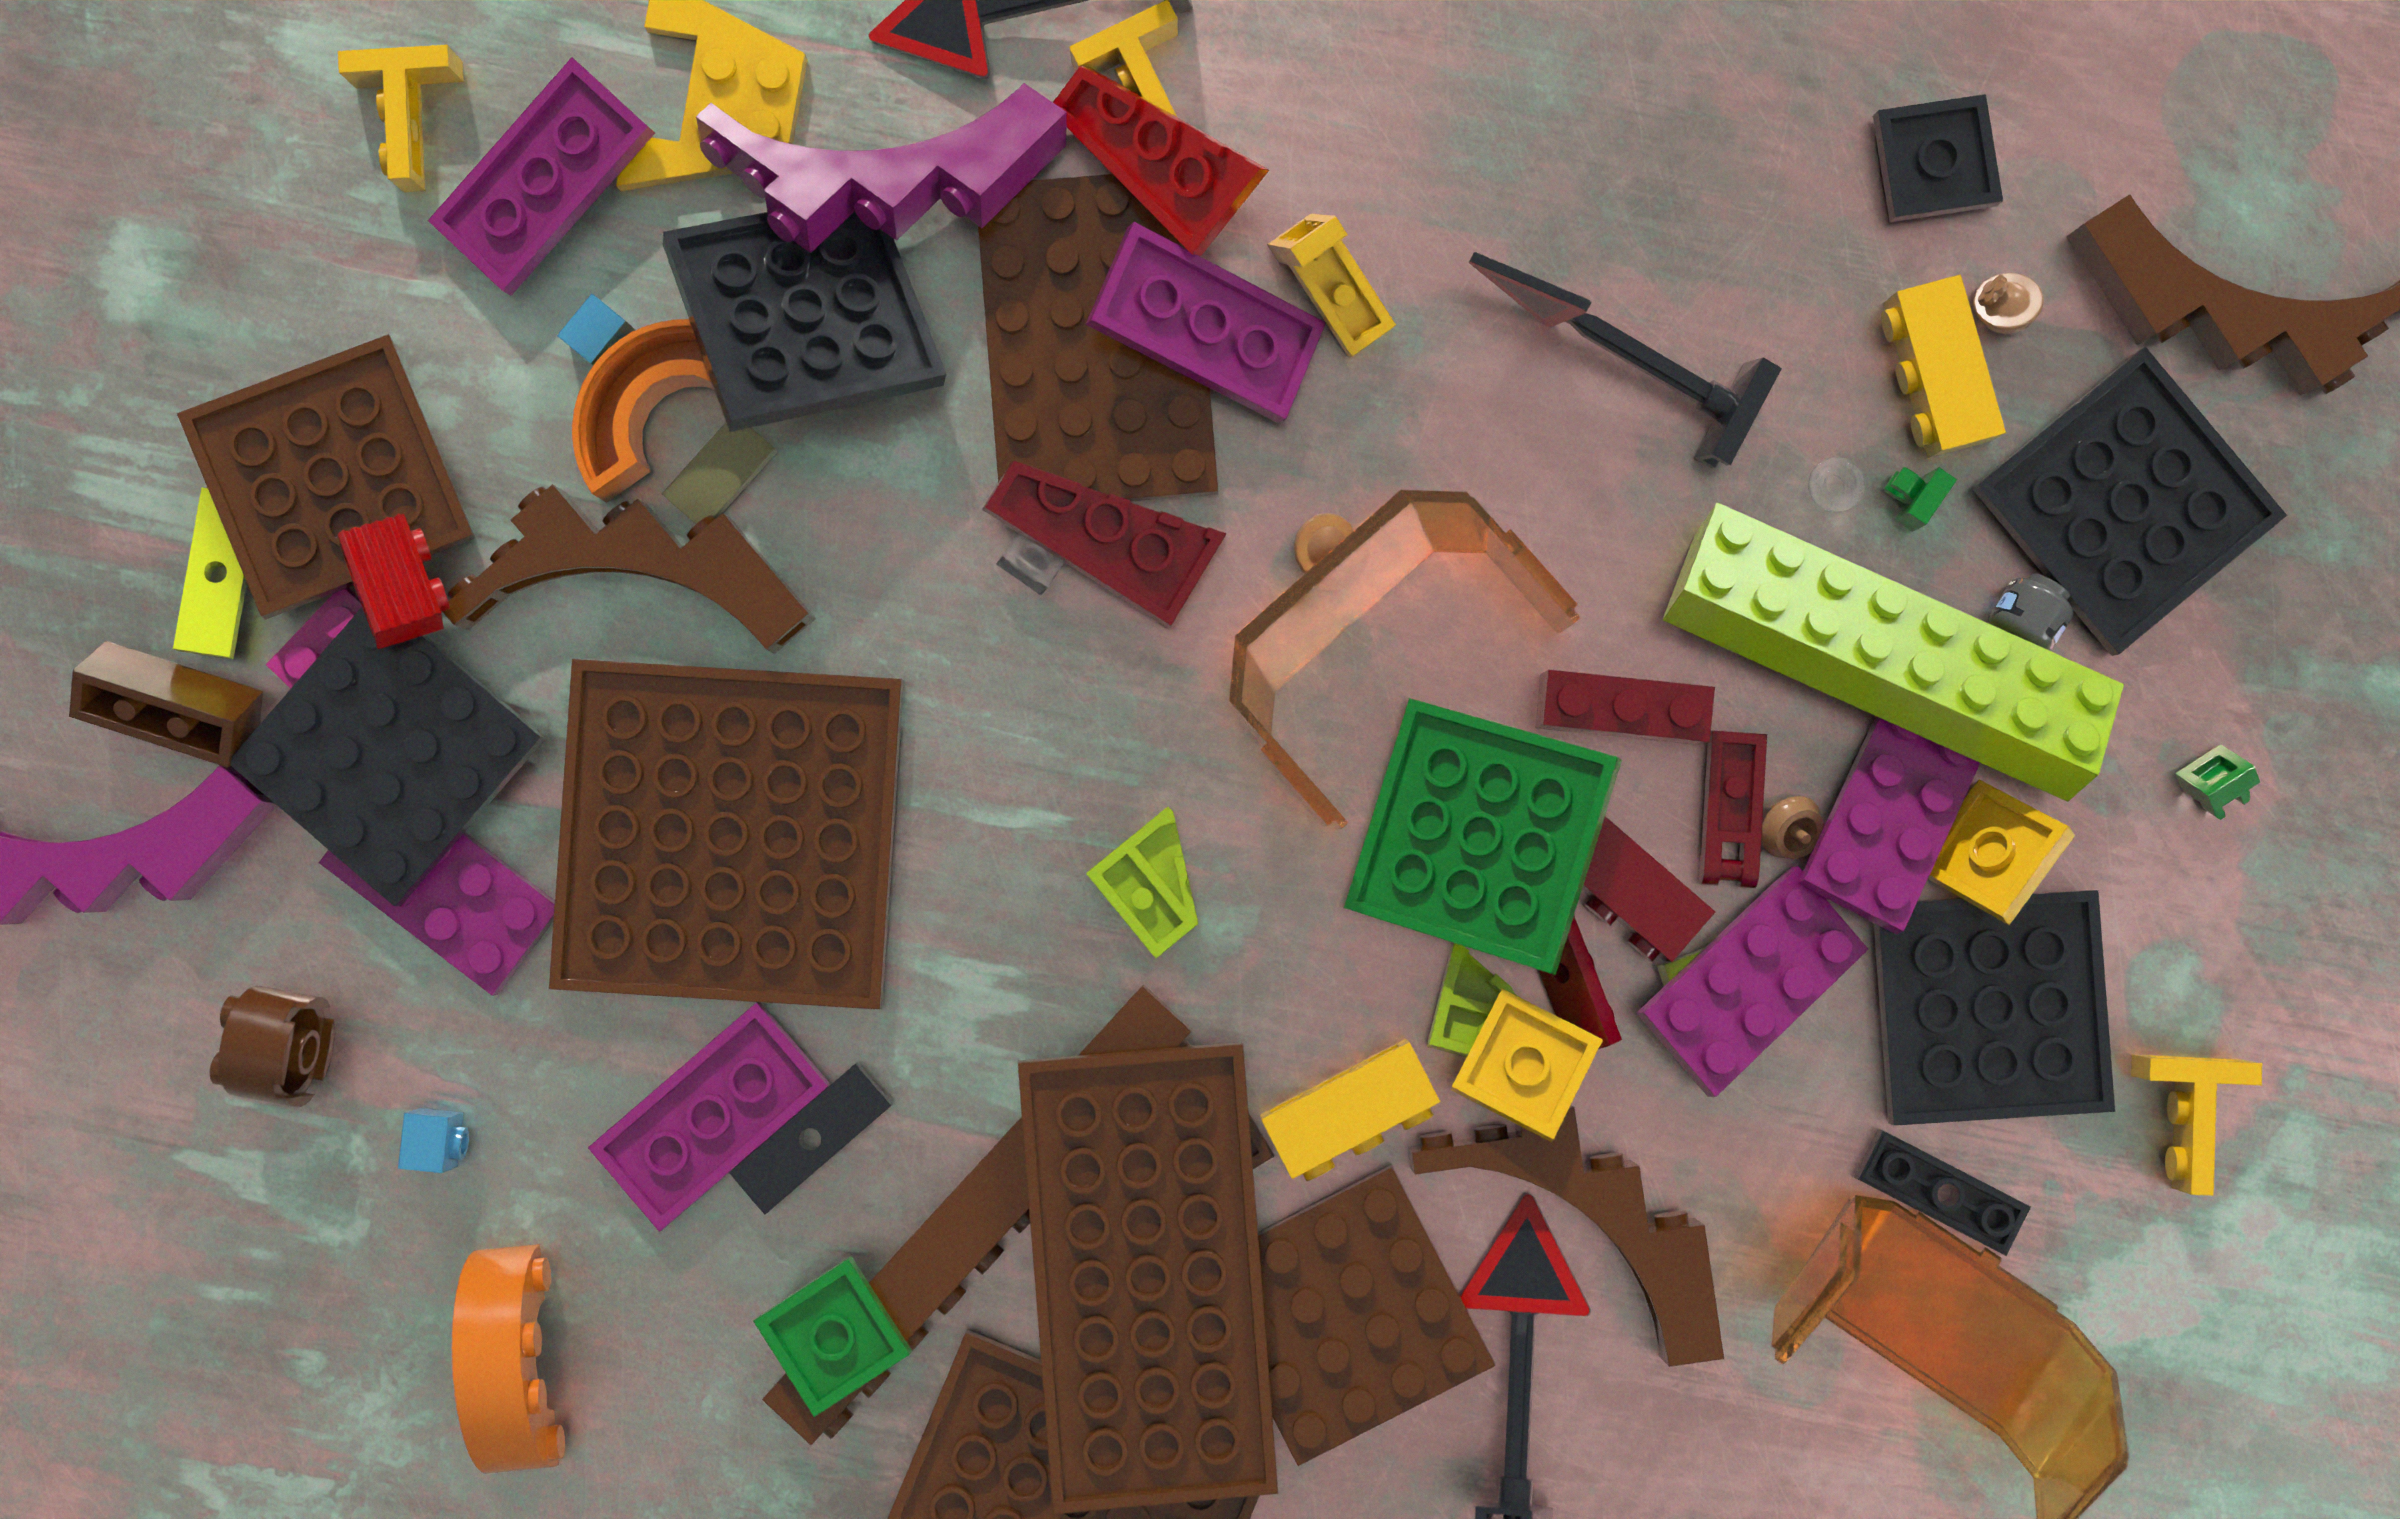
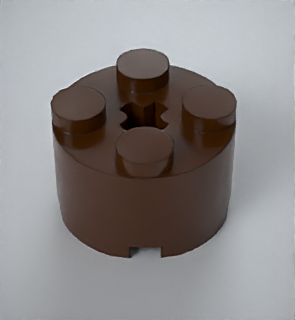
(273, 1045)

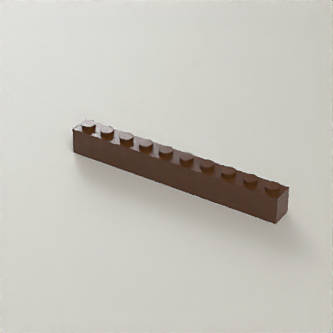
(971, 1223)

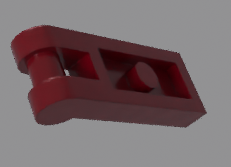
(1733, 807)

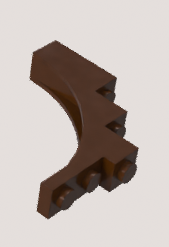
(2165, 292)
(634, 541)
(1665, 1256)

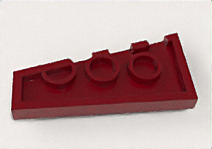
(1124, 547)

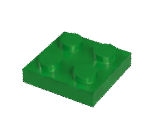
(832, 1336)

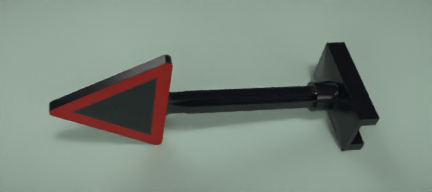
(953, 29)
(1730, 408)
(1527, 1278)

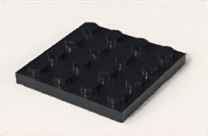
(799, 327)
(2129, 501)
(386, 755)
(1995, 1012)

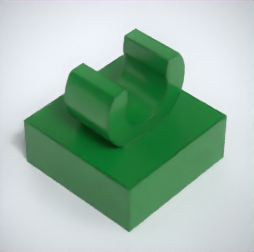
(1919, 494)
(2218, 779)

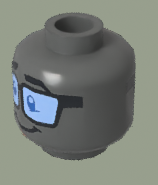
(2033, 610)

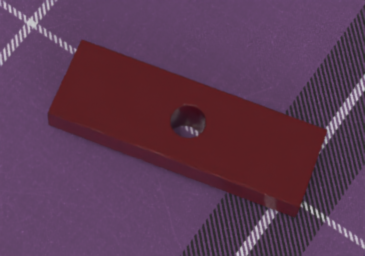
(1578, 992)

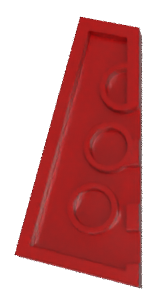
(1166, 163)

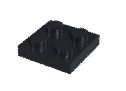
(1937, 158)

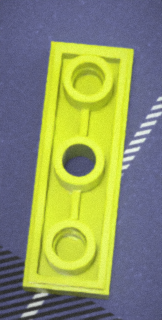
(210, 610)

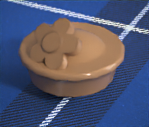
(2008, 302)
(1318, 538)
(1792, 827)

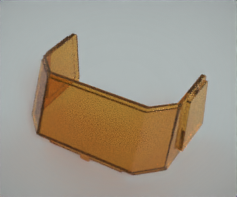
(1348, 585)
(1969, 1338)

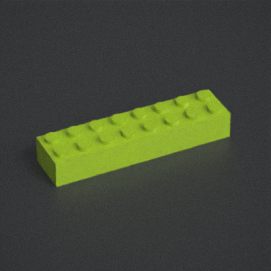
(1895, 653)

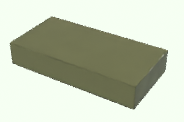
(719, 473)

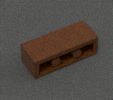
(164, 703)

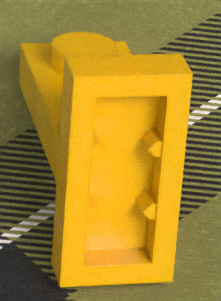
(1126, 45)
(399, 102)
(1333, 281)
(2193, 1111)

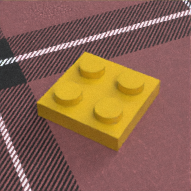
(1998, 851)
(1526, 1065)

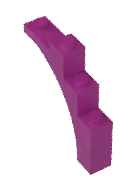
(891, 188)
(170, 851)

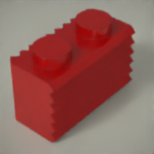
(392, 581)

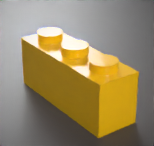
(1942, 367)
(1351, 1111)

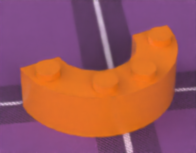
(621, 394)
(495, 1361)

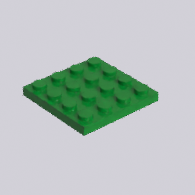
(1483, 835)

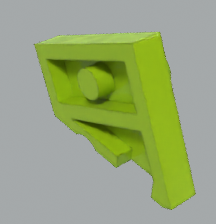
(1150, 884)
(1463, 1002)

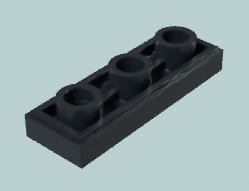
(788, 1160)
(1915, 1181)

